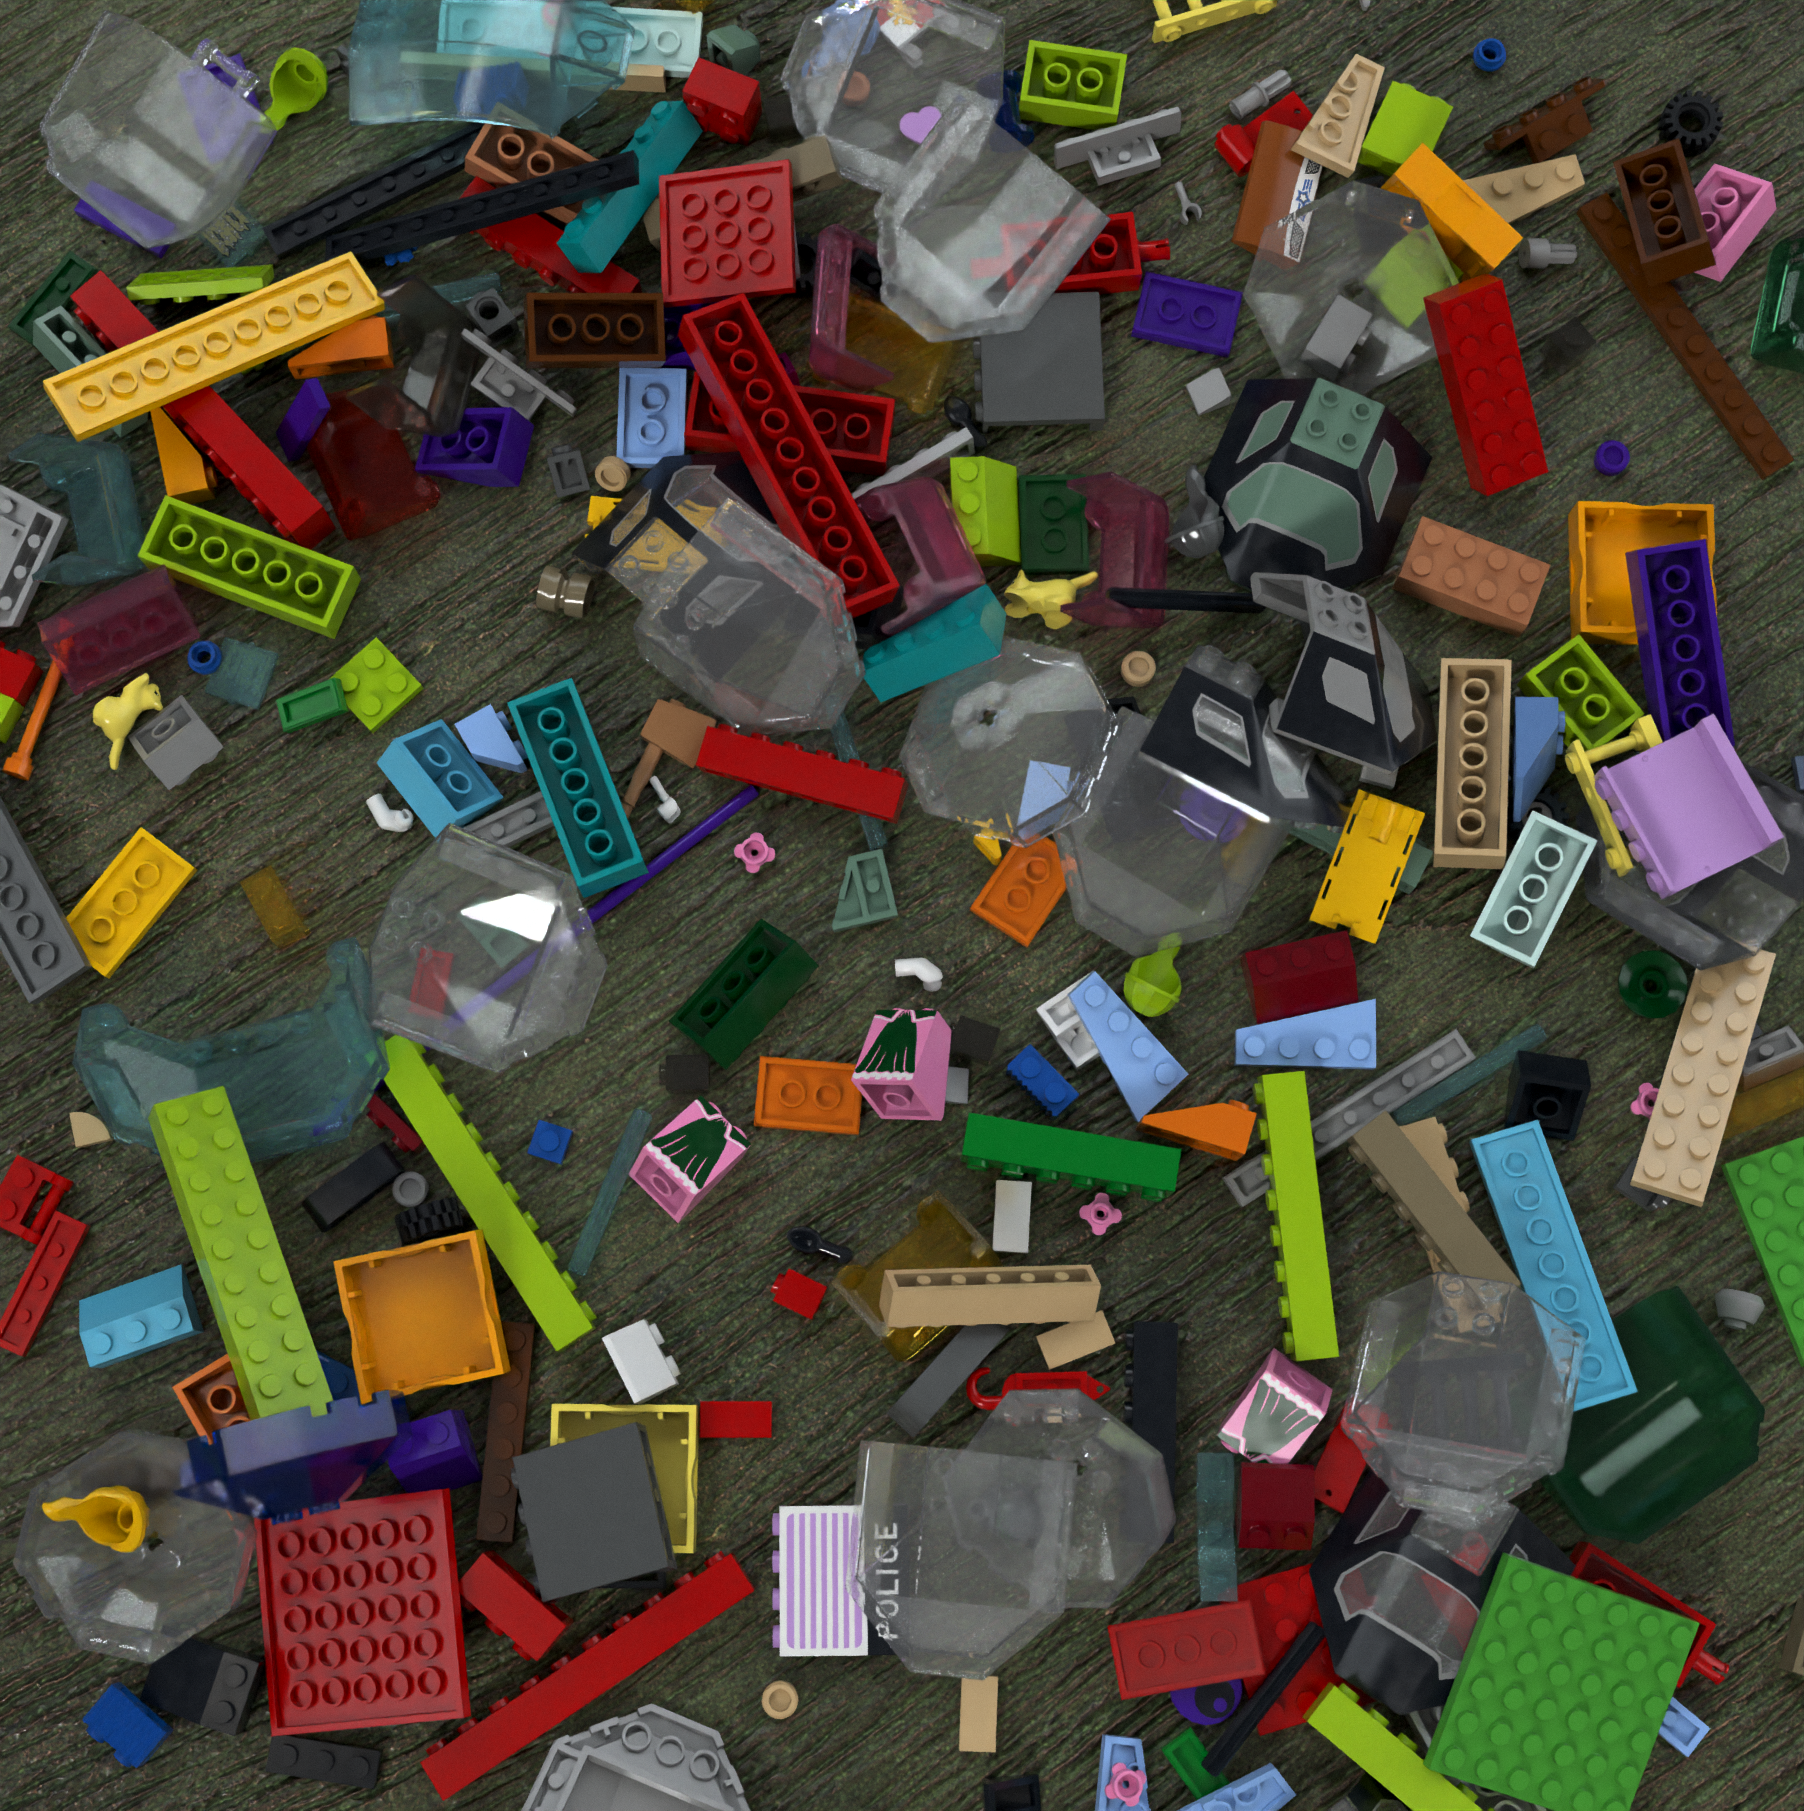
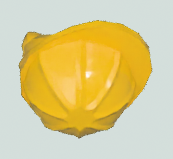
(106, 1515)

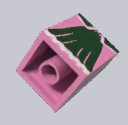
(905, 1064)
(689, 1158)
(1275, 1412)

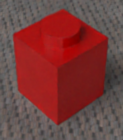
(798, 1293)

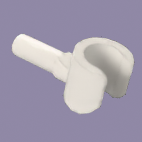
(669, 809)

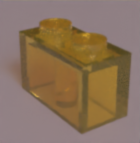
(275, 907)

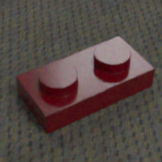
(404, 1135)

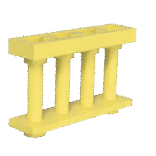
(1199, 17)
(1641, 738)

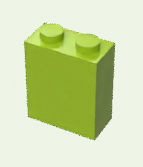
(1402, 126)

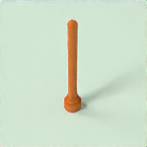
(20, 763)

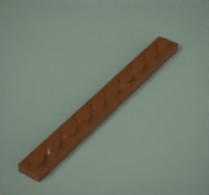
(1687, 341)

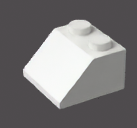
(642, 1361)

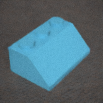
(438, 777)
(138, 1317)

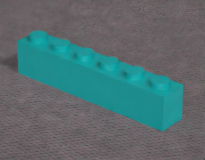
(609, 218)

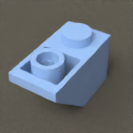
(488, 740)

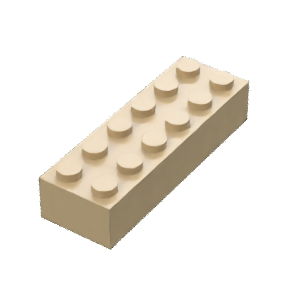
(1472, 763)

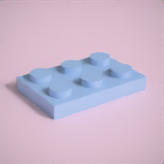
(651, 415)

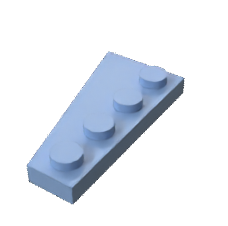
(1322, 1039)
(1256, 1791)

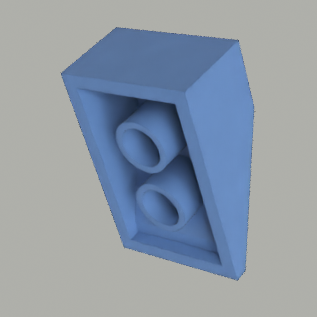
(1534, 748)

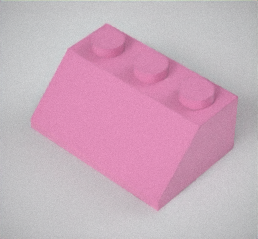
(1733, 213)

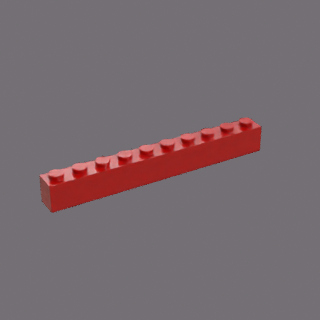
(586, 1676)

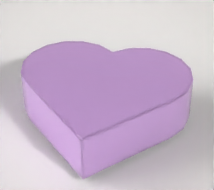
(918, 125)

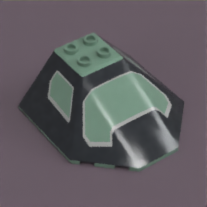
(1312, 482)

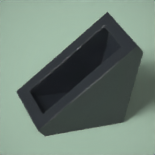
(1011, 1793)

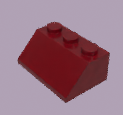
(1300, 977)

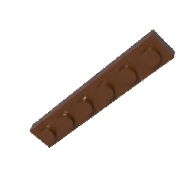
(506, 1436)

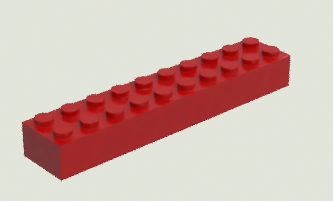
(212, 425)
(785, 449)

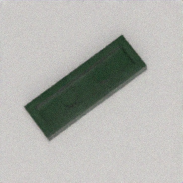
(55, 291)

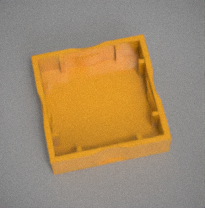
(1462, 221)
(1597, 560)
(422, 1315)

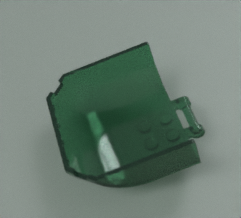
(1671, 1442)

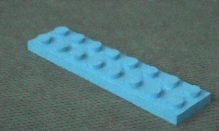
(1551, 1253)

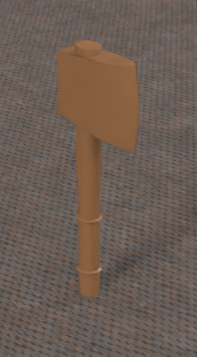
(667, 730)

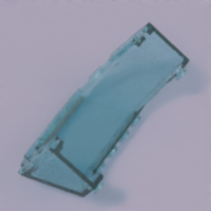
(286, 1077)

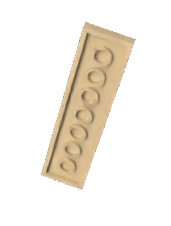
(1702, 1079)

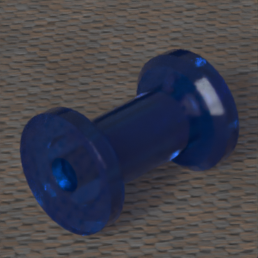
(1008, 114)

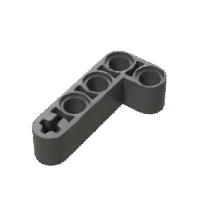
(945, 1375)

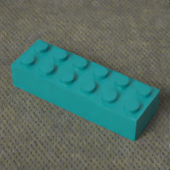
(577, 788)

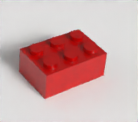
(512, 1606)

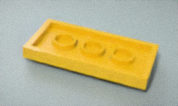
(128, 900)

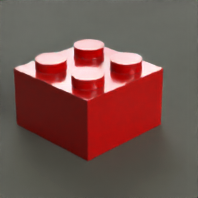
(723, 101)

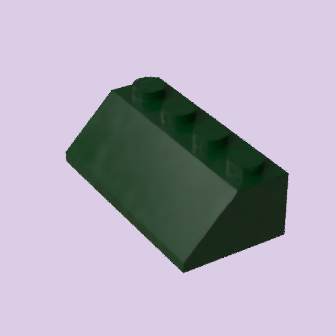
(744, 993)

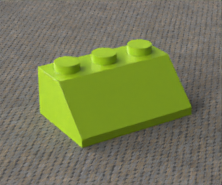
(987, 508)

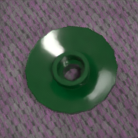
(1668, 982)

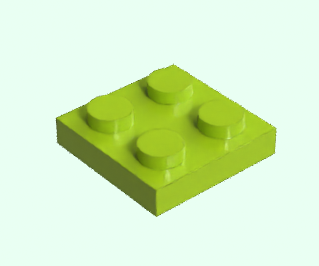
(376, 685)

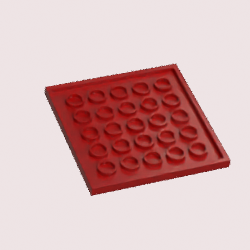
(363, 1616)

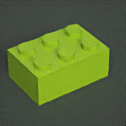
(1072, 85)
(1587, 691)

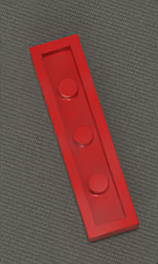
(41, 1282)

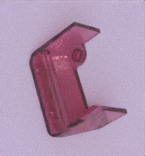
(829, 314)
(936, 541)
(1131, 549)

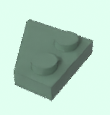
(865, 892)

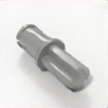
(1259, 94)

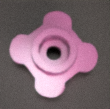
(755, 842)
(1641, 1106)
(1099, 1224)
(1135, 1780)

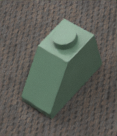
(733, 49)

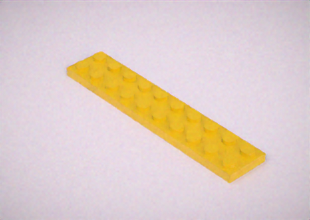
(212, 346)

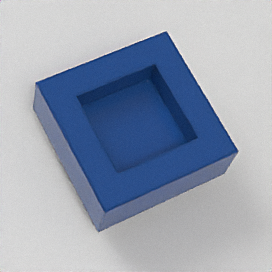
(550, 1142)

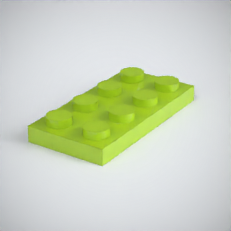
(186, 284)

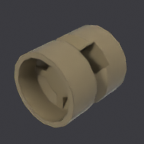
(566, 592)

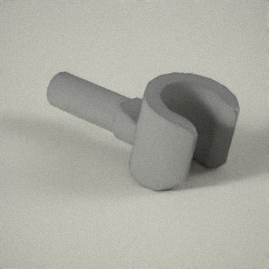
(1186, 204)

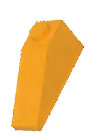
(183, 468)

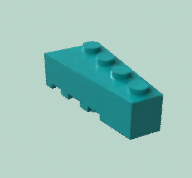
(937, 645)

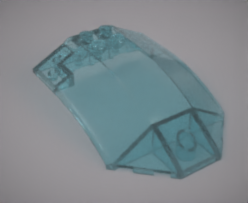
(485, 61)

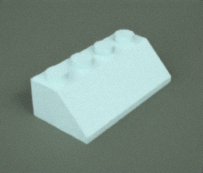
(1533, 889)

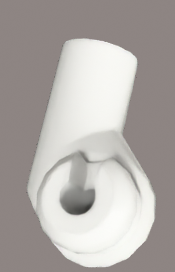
(387, 818)
(922, 969)

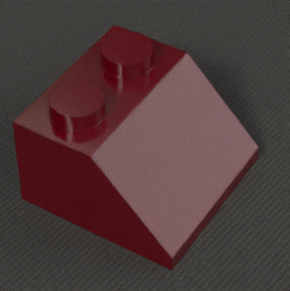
(1275, 1506)

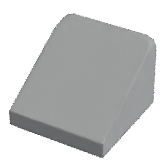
(1209, 392)
(957, 1085)

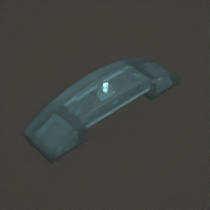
(1215, 1527)

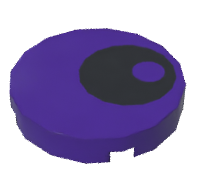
(1209, 1702)

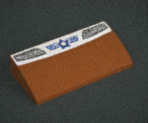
(1276, 184)

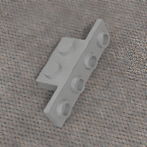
(1122, 148)
(509, 384)

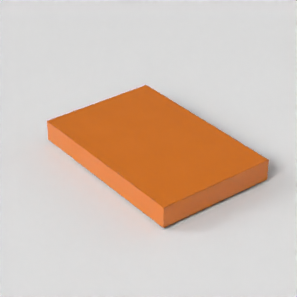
(1022, 891)
(807, 1096)

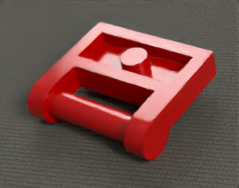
(20, 1192)

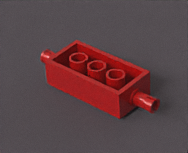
(1114, 259)
(1605, 1571)

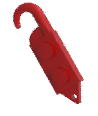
(1027, 1381)

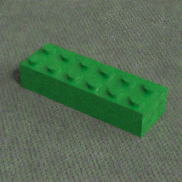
(1070, 1156)

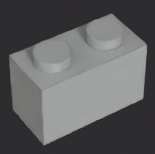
(1336, 337)

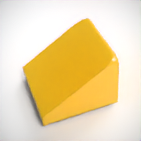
(989, 848)

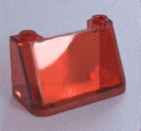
(367, 471)

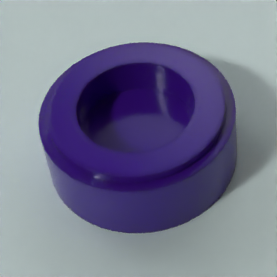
(1611, 458)

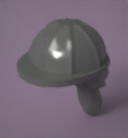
(1199, 527)

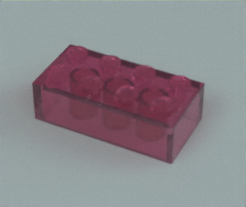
(119, 629)

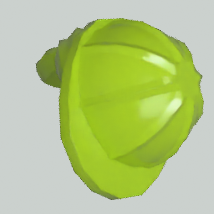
(296, 84)
(1153, 983)

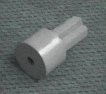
(1540, 253)

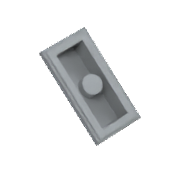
(1771, 1057)

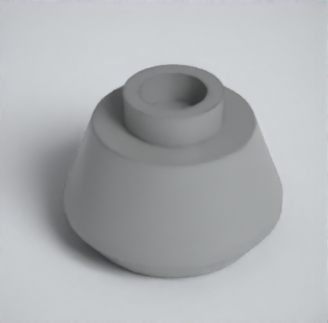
(1738, 1308)

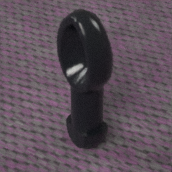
(960, 415)
(810, 1241)

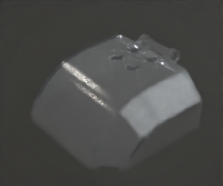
(154, 132)

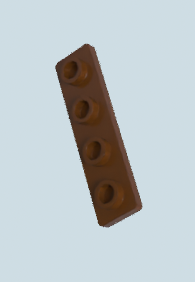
(1553, 125)

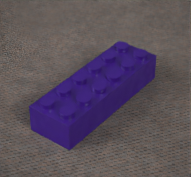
(1678, 637)

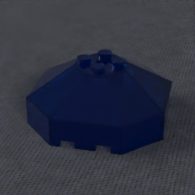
(295, 1460)

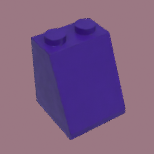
(437, 1454)

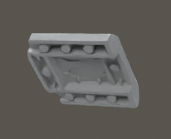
(26, 545)

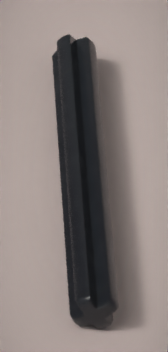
(1184, 600)
(1263, 1699)

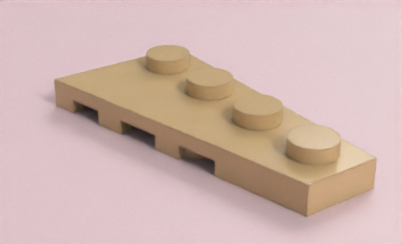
(1341, 121)
(1529, 188)

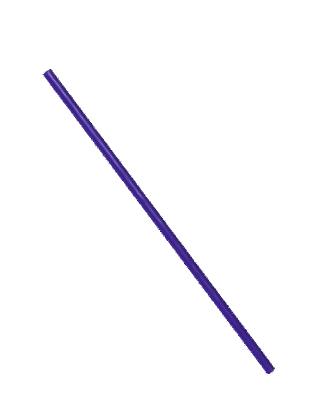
(663, 860)

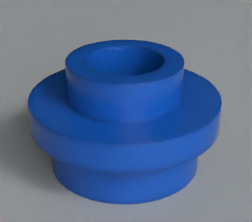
(1492, 47)
(198, 650)

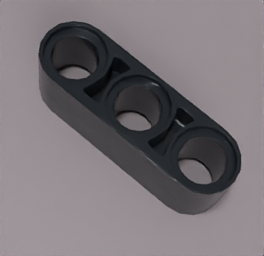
(353, 1187)

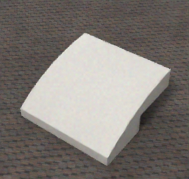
(1068, 1029)

